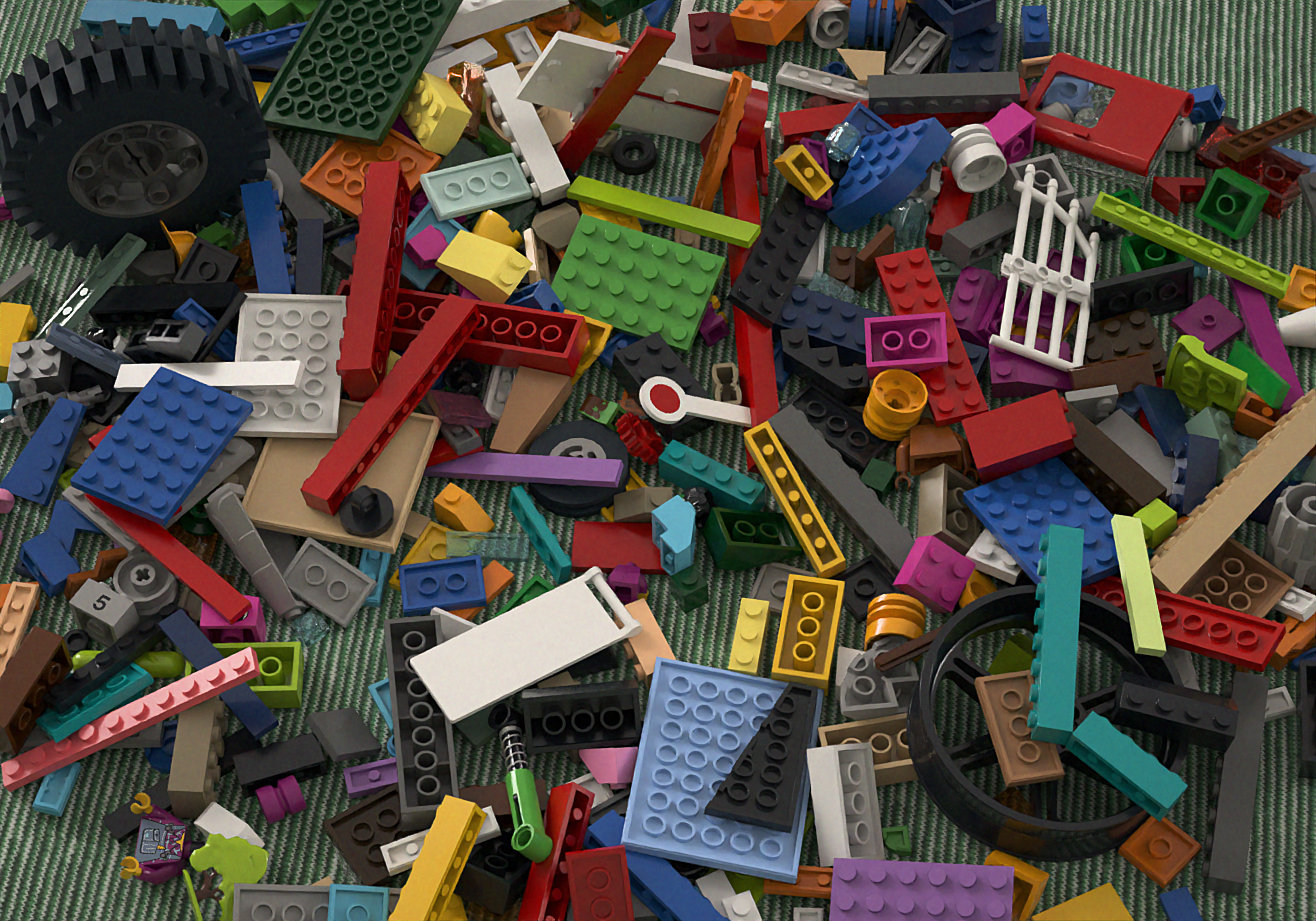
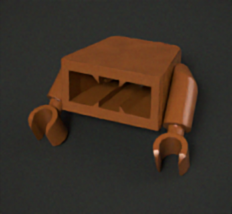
(929, 448)

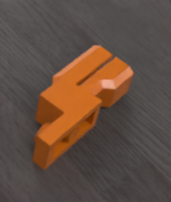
(1298, 638)

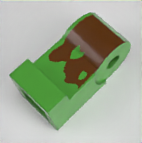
(601, 411)

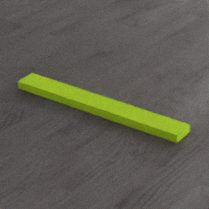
(664, 211)
(1191, 245)

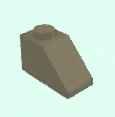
(638, 504)

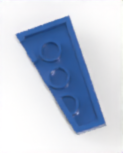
(44, 457)

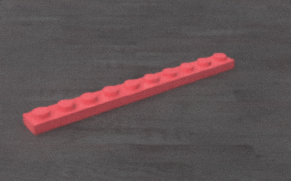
(131, 719)

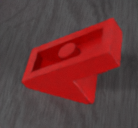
(1172, 190)

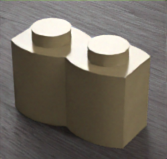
(725, 385)

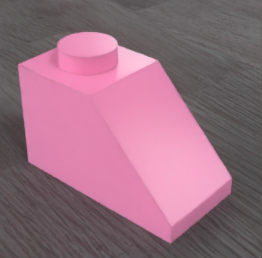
(611, 765)

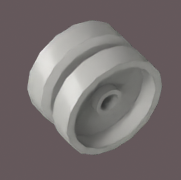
(146, 584)

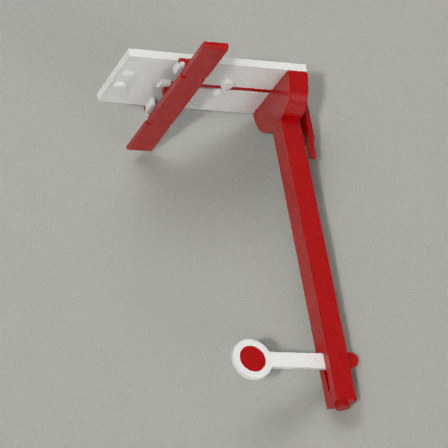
(683, 101)

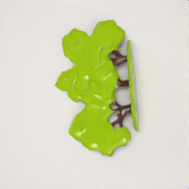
(231, 858)

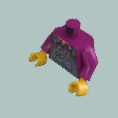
(161, 845)

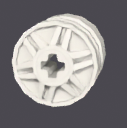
(974, 158)

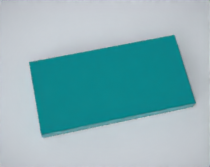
(104, 698)

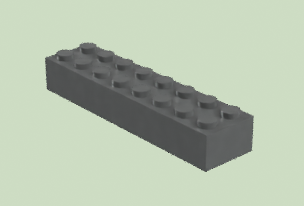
(419, 726)

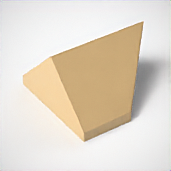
(864, 63)

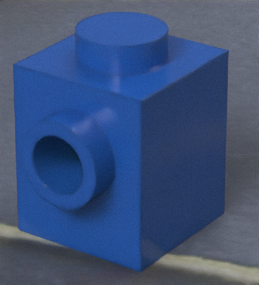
(1207, 104)

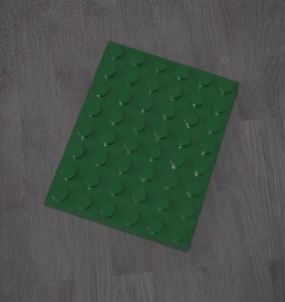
(356, 67)

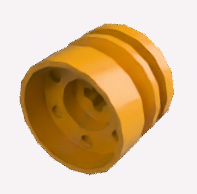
(894, 404)
(893, 616)

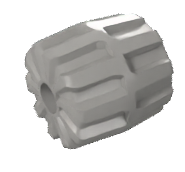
(1292, 534)

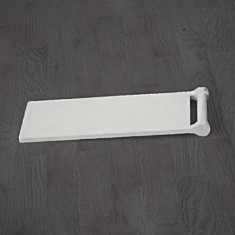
(522, 646)

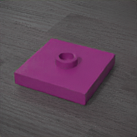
(1209, 323)

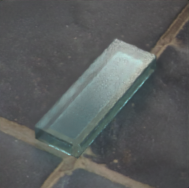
(491, 546)

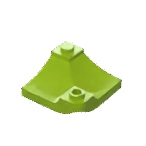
(1203, 379)

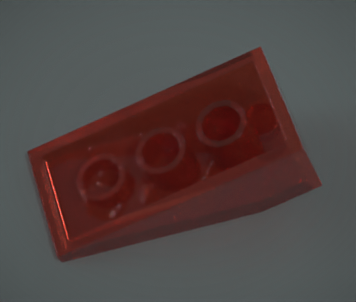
(1267, 169)

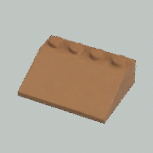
(1238, 581)

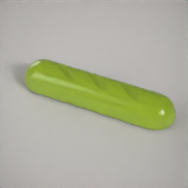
(157, 663)

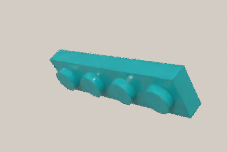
(539, 534)

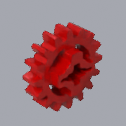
(640, 438)

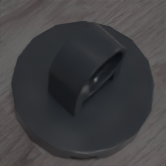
(366, 512)

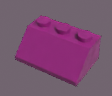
(970, 302)

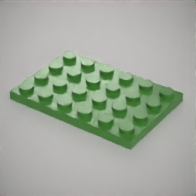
(637, 281)

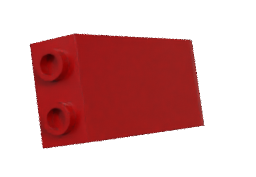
(1019, 435)

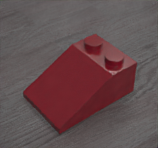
(716, 44)

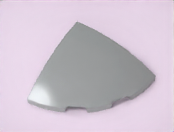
(874, 694)

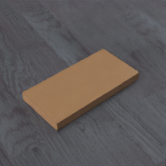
(1006, 712)

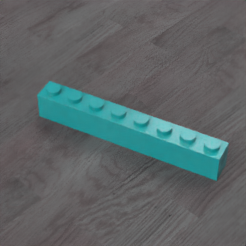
(1057, 635)

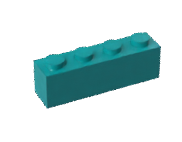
(729, 488)
(1126, 766)

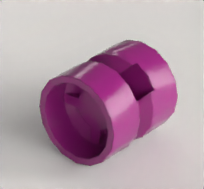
(282, 799)

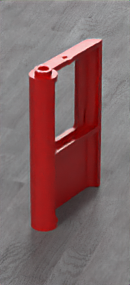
(1128, 128)

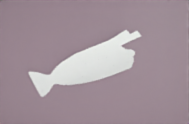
(681, 47)

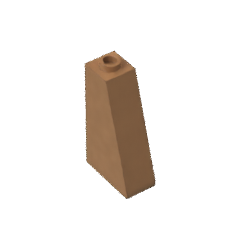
(530, 409)

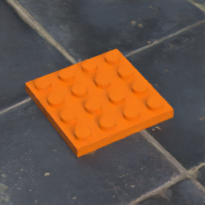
(341, 170)

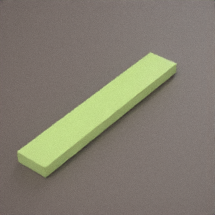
(1138, 586)

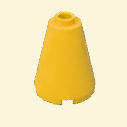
(495, 227)

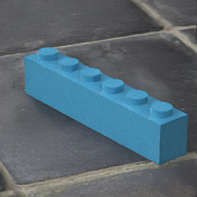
(123, 10)

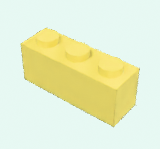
(750, 636)

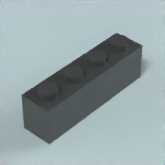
(982, 235)

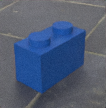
(1034, 31)
(48, 562)

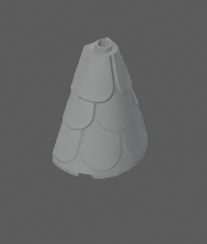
(259, 550)

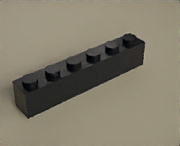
(144, 303)

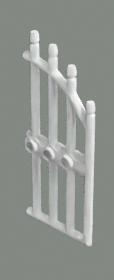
(1042, 278)

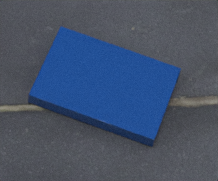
(442, 584)

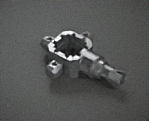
(28, 386)

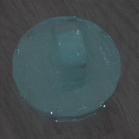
(908, 220)

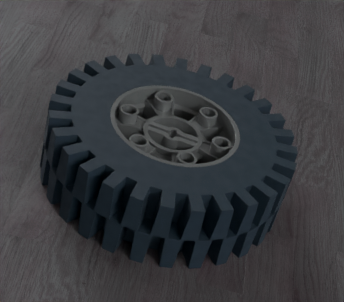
(129, 136)

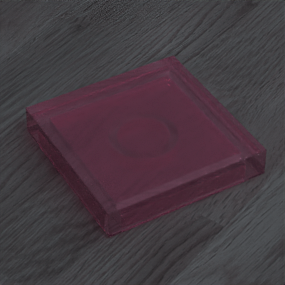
(459, 409)

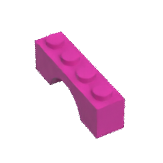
(425, 251)

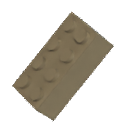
(196, 758)

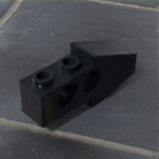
(165, 342)

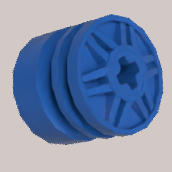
(872, 22)

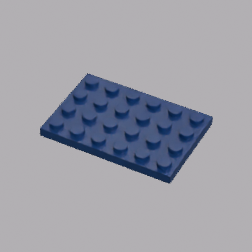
(162, 445)
(1030, 500)

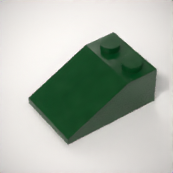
(748, 538)

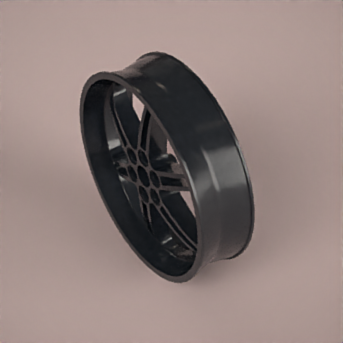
(967, 806)

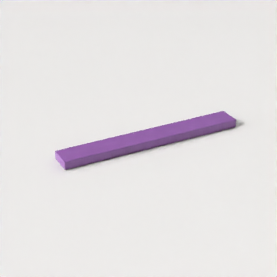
(531, 469)

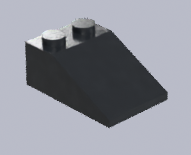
(494, 874)

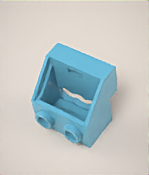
(674, 534)

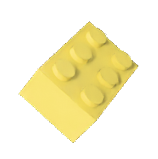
(435, 114)

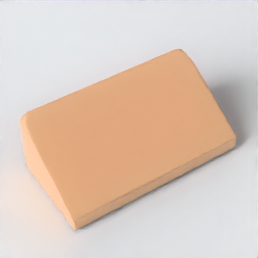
(1033, 67)

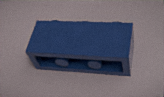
(1193, 472)

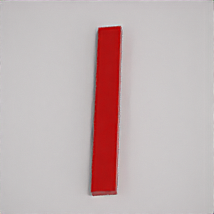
(177, 560)

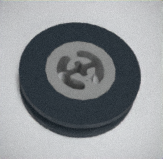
(579, 440)

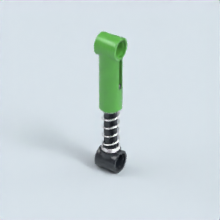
(520, 784)

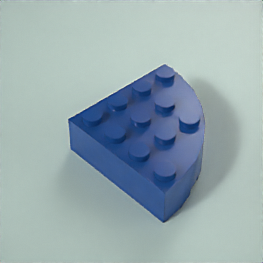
(886, 171)

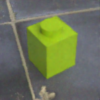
(1157, 522)

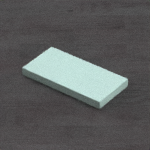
(475, 186)

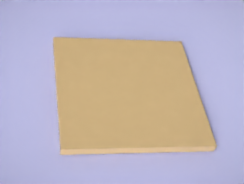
(286, 462)

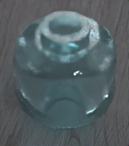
(843, 142)

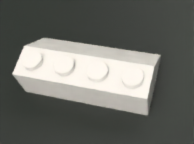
(845, 803)

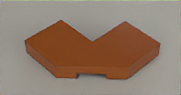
(104, 569)

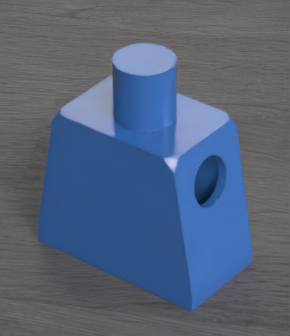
(536, 296)

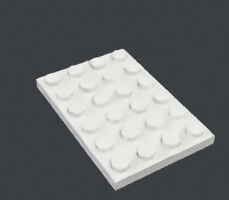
(293, 330)

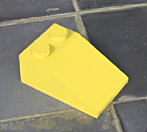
(484, 266)

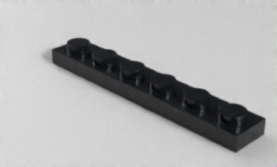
(109, 662)

